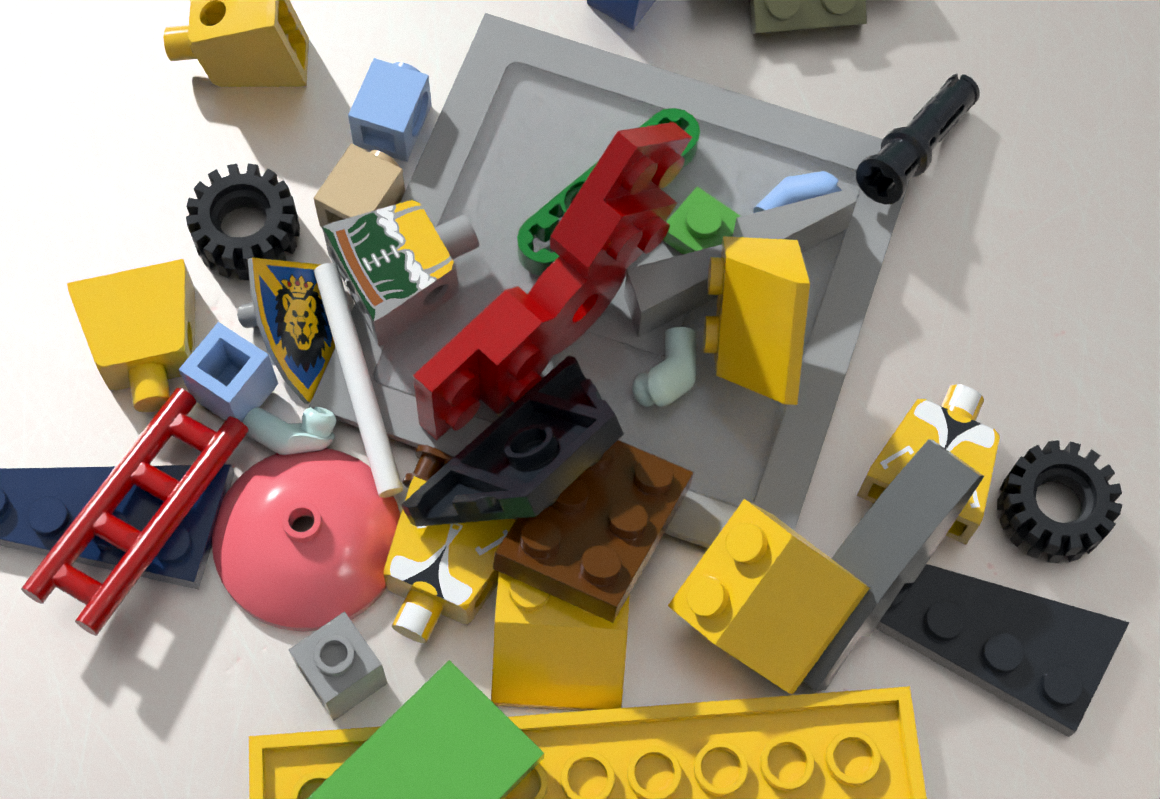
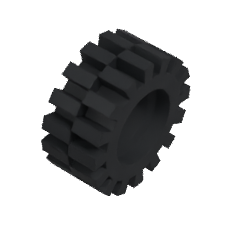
(233, 193)
(1077, 473)

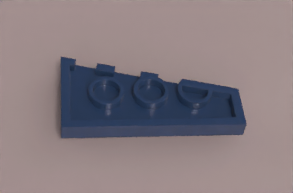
(44, 502)

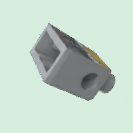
(398, 264)

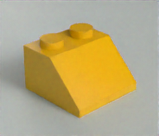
(759, 315)
(768, 596)
(555, 652)

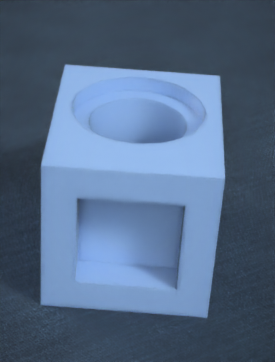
(390, 109)

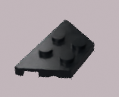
(523, 456)

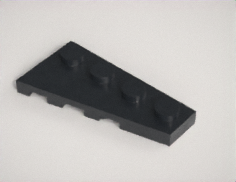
(1007, 642)

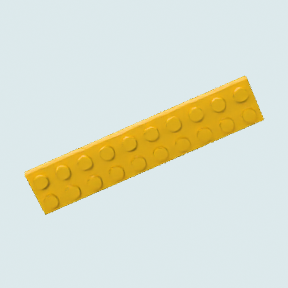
(724, 749)

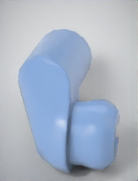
(799, 188)

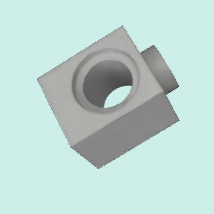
(339, 665)

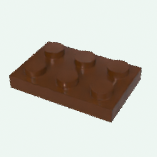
(597, 531)

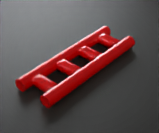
(138, 545)

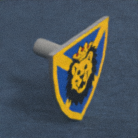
(290, 321)

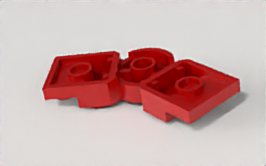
(599, 236)

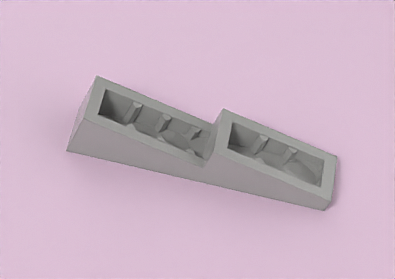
(680, 283)

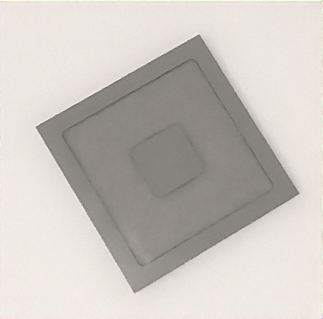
(525, 126)

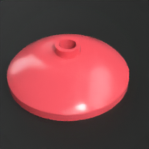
(310, 575)

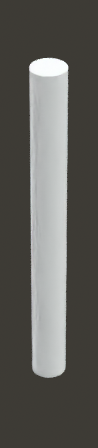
(358, 380)

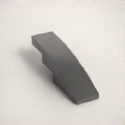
(896, 543)

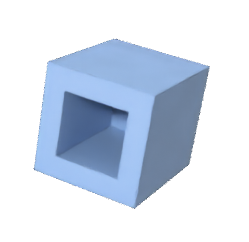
(228, 374)

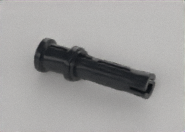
(908, 149)

